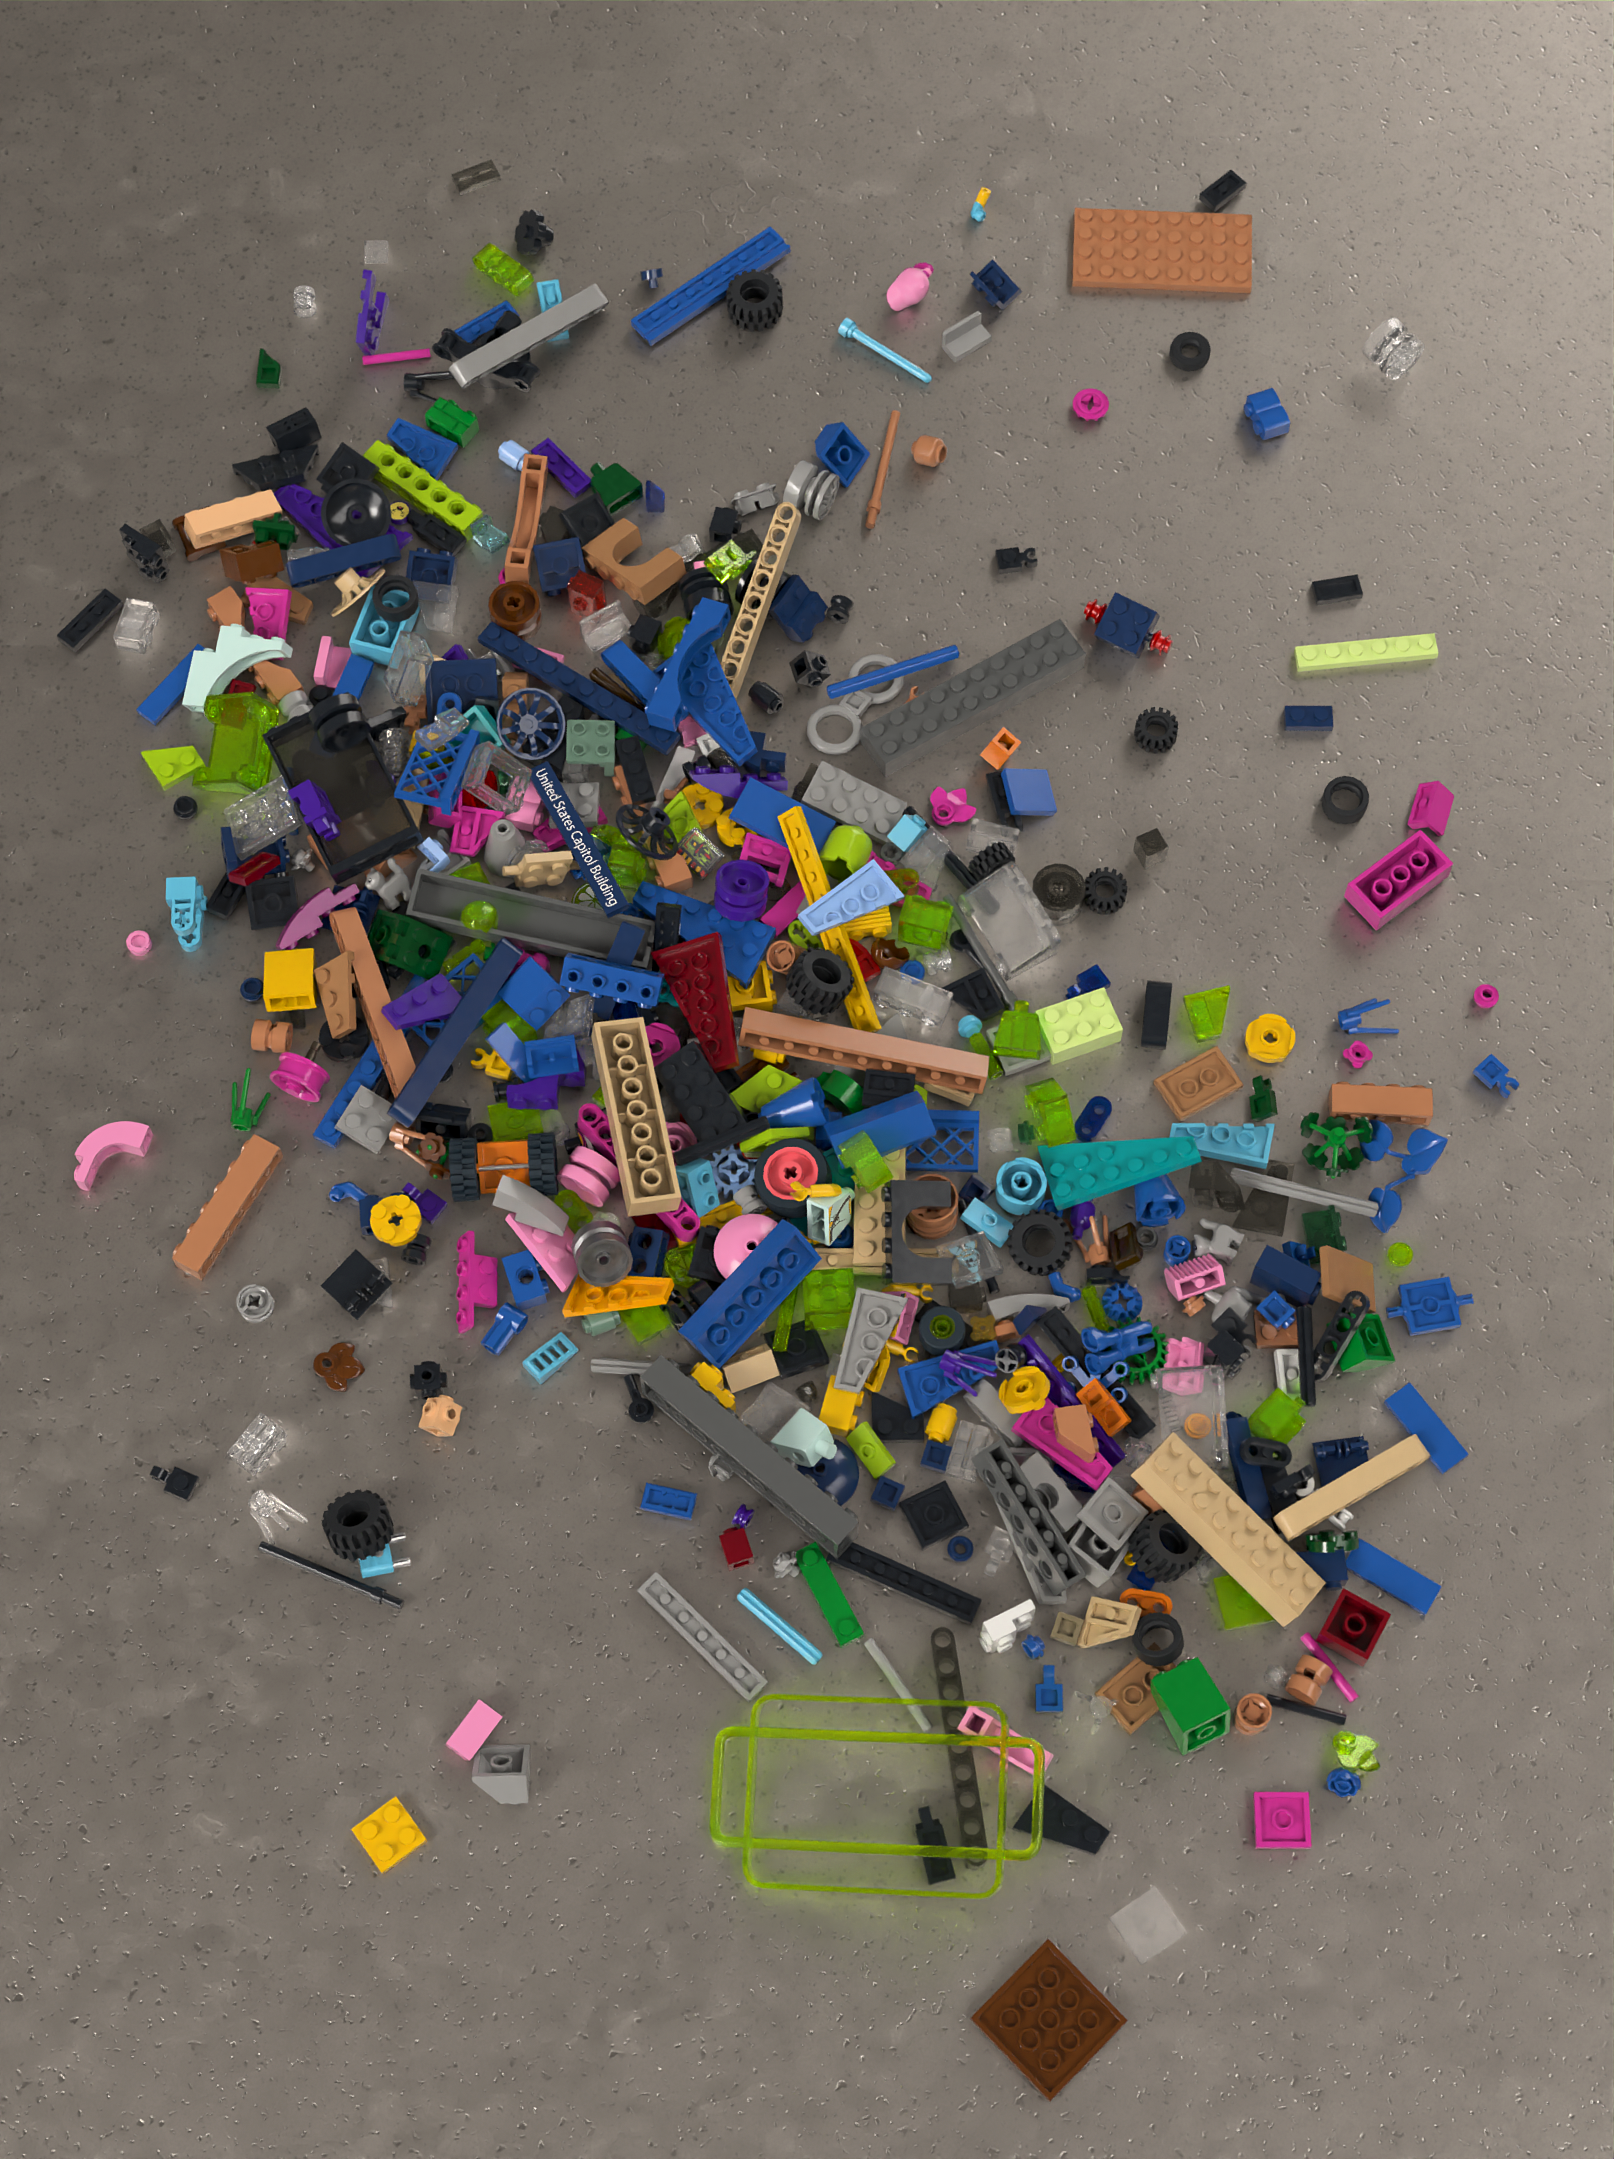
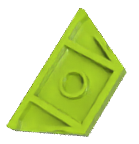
(764, 1088)

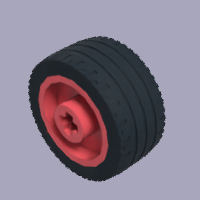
(777, 1170)

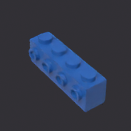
(611, 980)

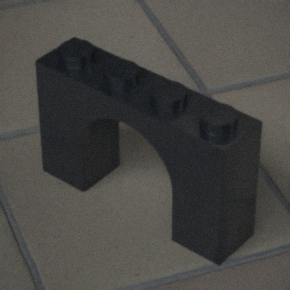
(901, 1264)

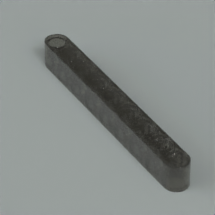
(958, 1760)

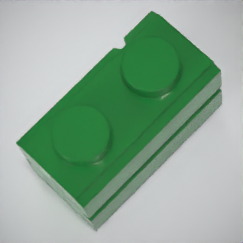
(452, 422)

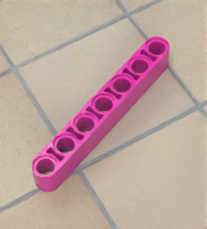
(600, 1126)

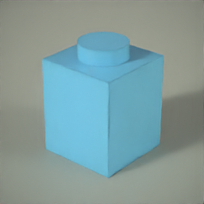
(907, 831)

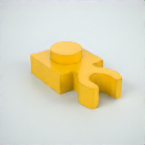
(493, 1063)

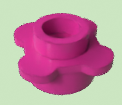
(1362, 1049)

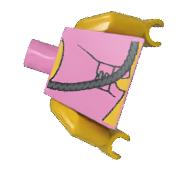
(902, 1329)

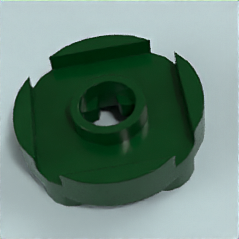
(1327, 1541)

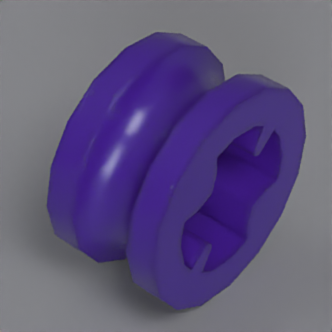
(743, 1516)

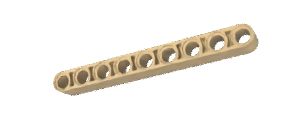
(756, 592)

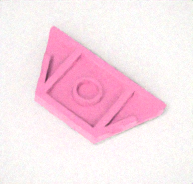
(550, 1251)

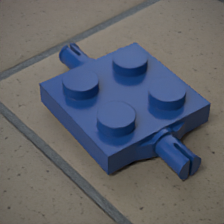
(1429, 1306)

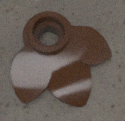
(342, 1366)

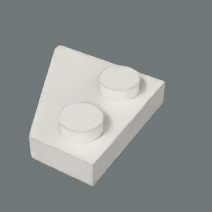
(1288, 1371)

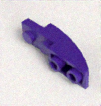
(728, 782)

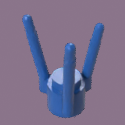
(1351, 1017)

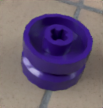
(741, 890)

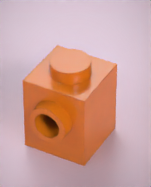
(1000, 748)

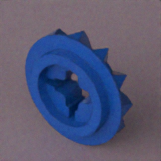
(1115, 1311)

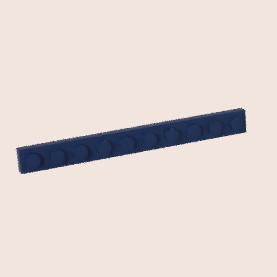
(577, 687)

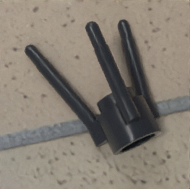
(416, 382)

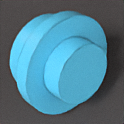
(969, 1025)

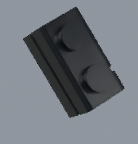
(444, 1120)
(1225, 1352)

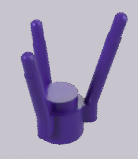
(955, 1361)

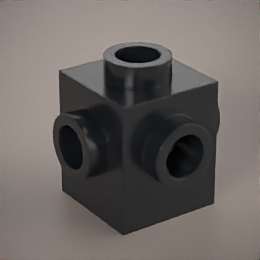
(810, 668)
(428, 1388)

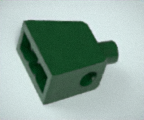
(615, 486)

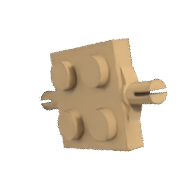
(541, 869)

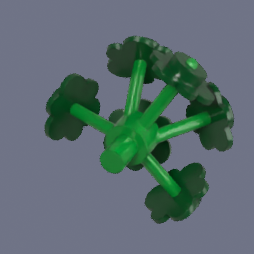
(1335, 1135)

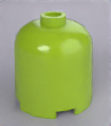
(845, 851)

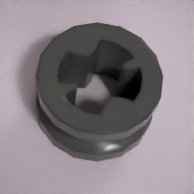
(891, 847)

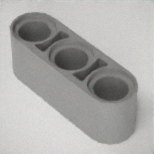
(993, 1412)

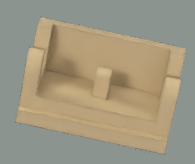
(749, 1368)

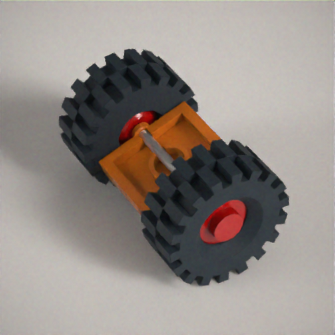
(480, 1166)

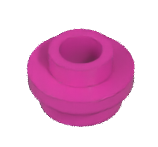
(1482, 1001)

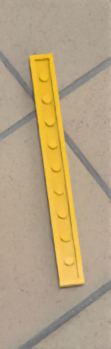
(836, 939)

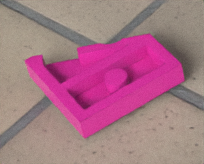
(473, 830)

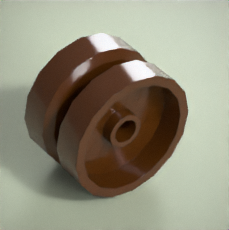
(516, 609)

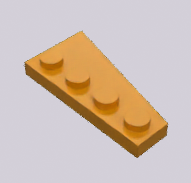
(626, 1294)

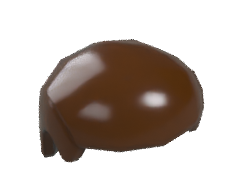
(887, 954)

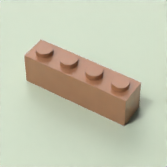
(1383, 1103)

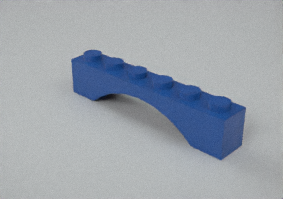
(707, 625)

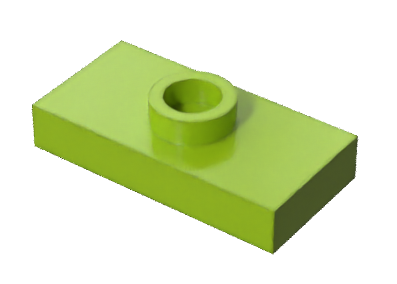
(870, 1450)

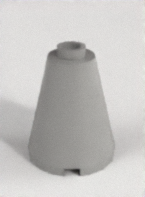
(500, 843)

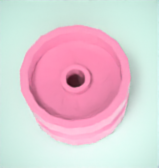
(589, 1176)

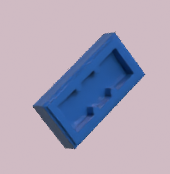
(668, 1501)

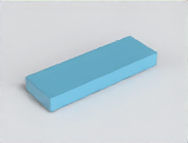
(550, 296)

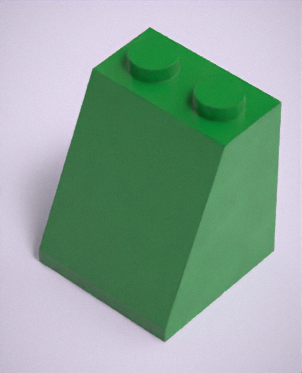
(1191, 1705)

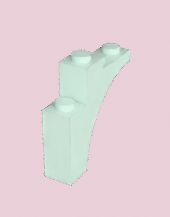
(235, 652)

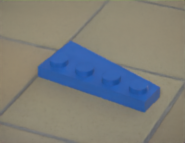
(926, 1385)

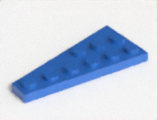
(713, 705)

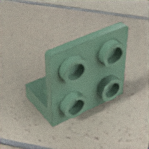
(591, 743)

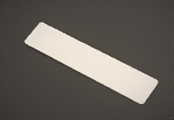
(673, 775)

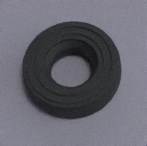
(1192, 339)

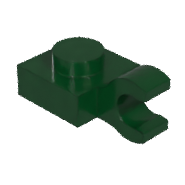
(1263, 1103)

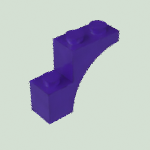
(544, 1091)

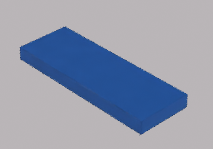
(1421, 1420)
(1392, 1577)

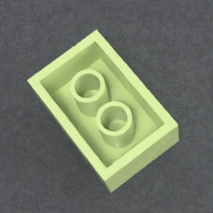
(1079, 1025)

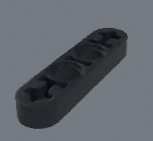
(1341, 1338)

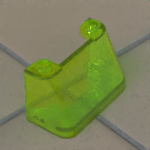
(238, 752)

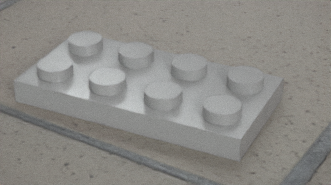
(853, 802)

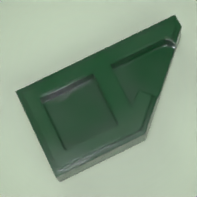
(268, 371)

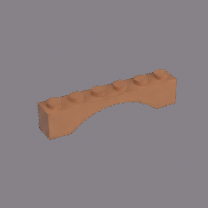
(529, 508)
(278, 681)
(670, 873)

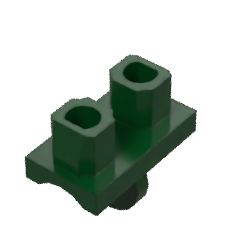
(276, 530)

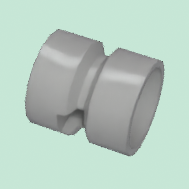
(294, 704)

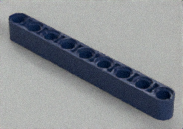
(455, 1032)

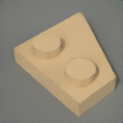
(1107, 1622)

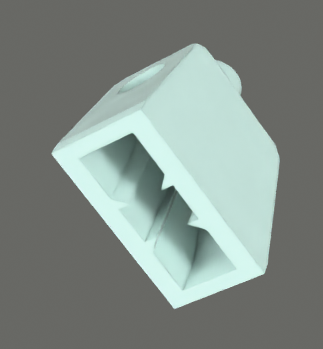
(805, 1440)

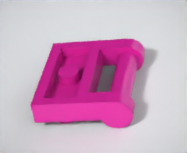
(767, 853)

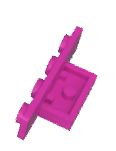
(476, 1282)

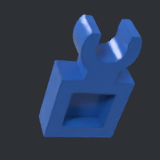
(1494, 1073)

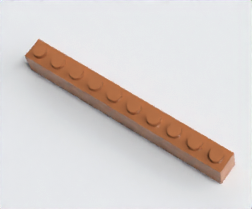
(863, 1050)

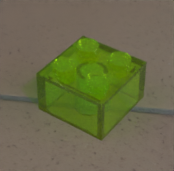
(925, 922)
(828, 1298)

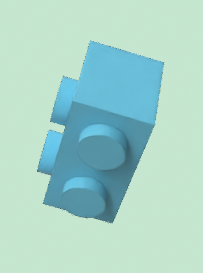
(698, 1186)

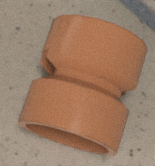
(783, 955)
(270, 1035)
(1304, 1688)
(1252, 1714)

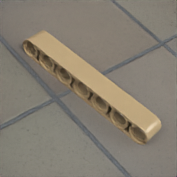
(1351, 1487)

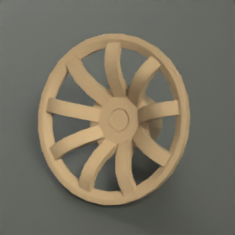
(351, 583)

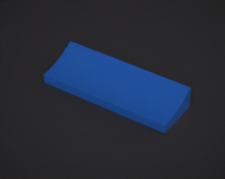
(750, 1294)

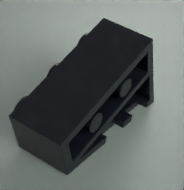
(572, 711)

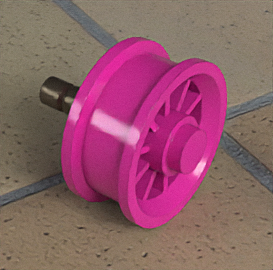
(300, 1074)

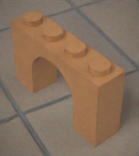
(640, 581)

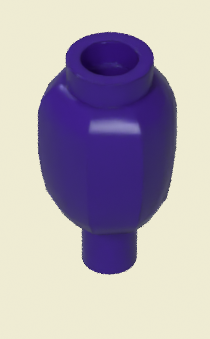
(1080, 1218)

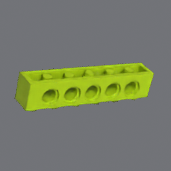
(424, 500)

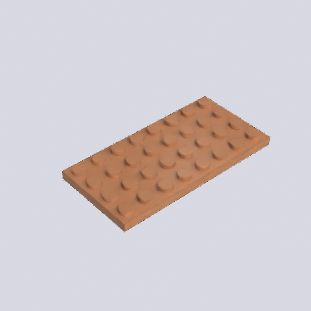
(1162, 250)

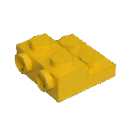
(758, 993)
(711, 1380)

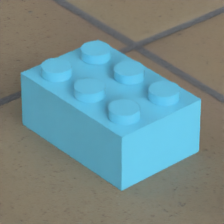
(376, 637)

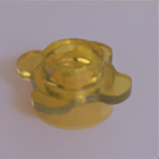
(986, 1334)

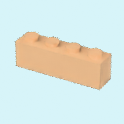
(229, 518)

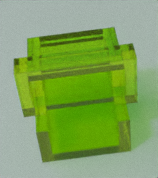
(1278, 1418)

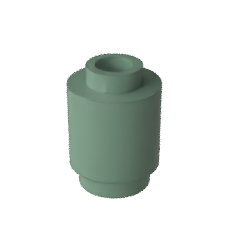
(600, 1322)

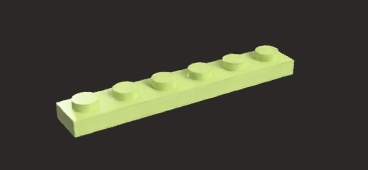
(1366, 652)

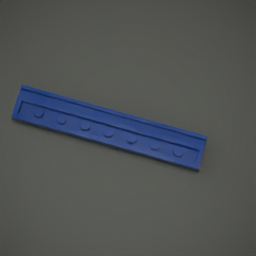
(708, 286)

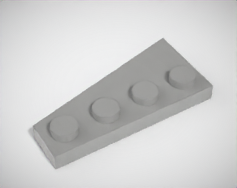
(868, 1330)

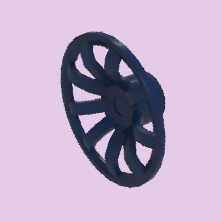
(529, 723)

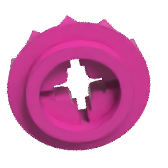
(1083, 399)

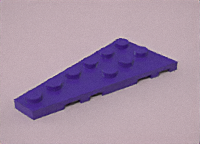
(306, 511)

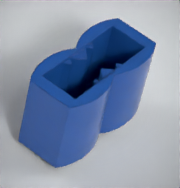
(1267, 414)

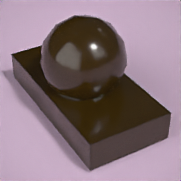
(1125, 1247)

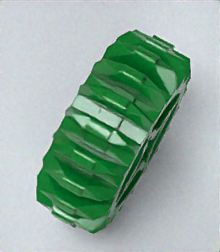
(1139, 1360)

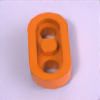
(1146, 1600)

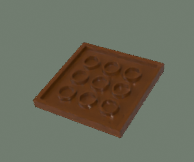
(1048, 2020)

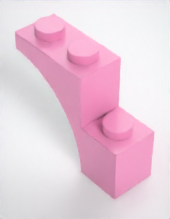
(979, 1723)

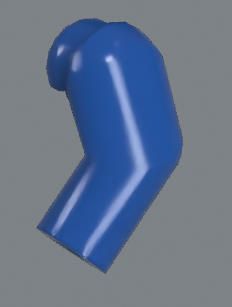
(1062, 1289)

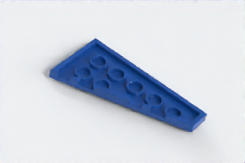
(742, 941)

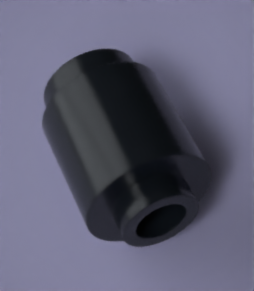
(766, 697)

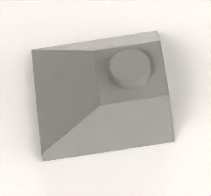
(503, 1772)

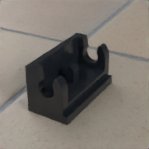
(294, 431)

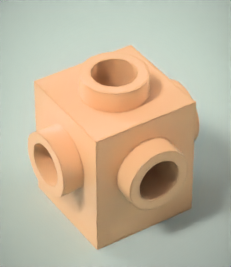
(440, 1416)

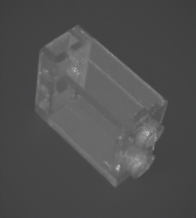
(408, 668)
(477, 770)

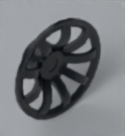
(653, 824)

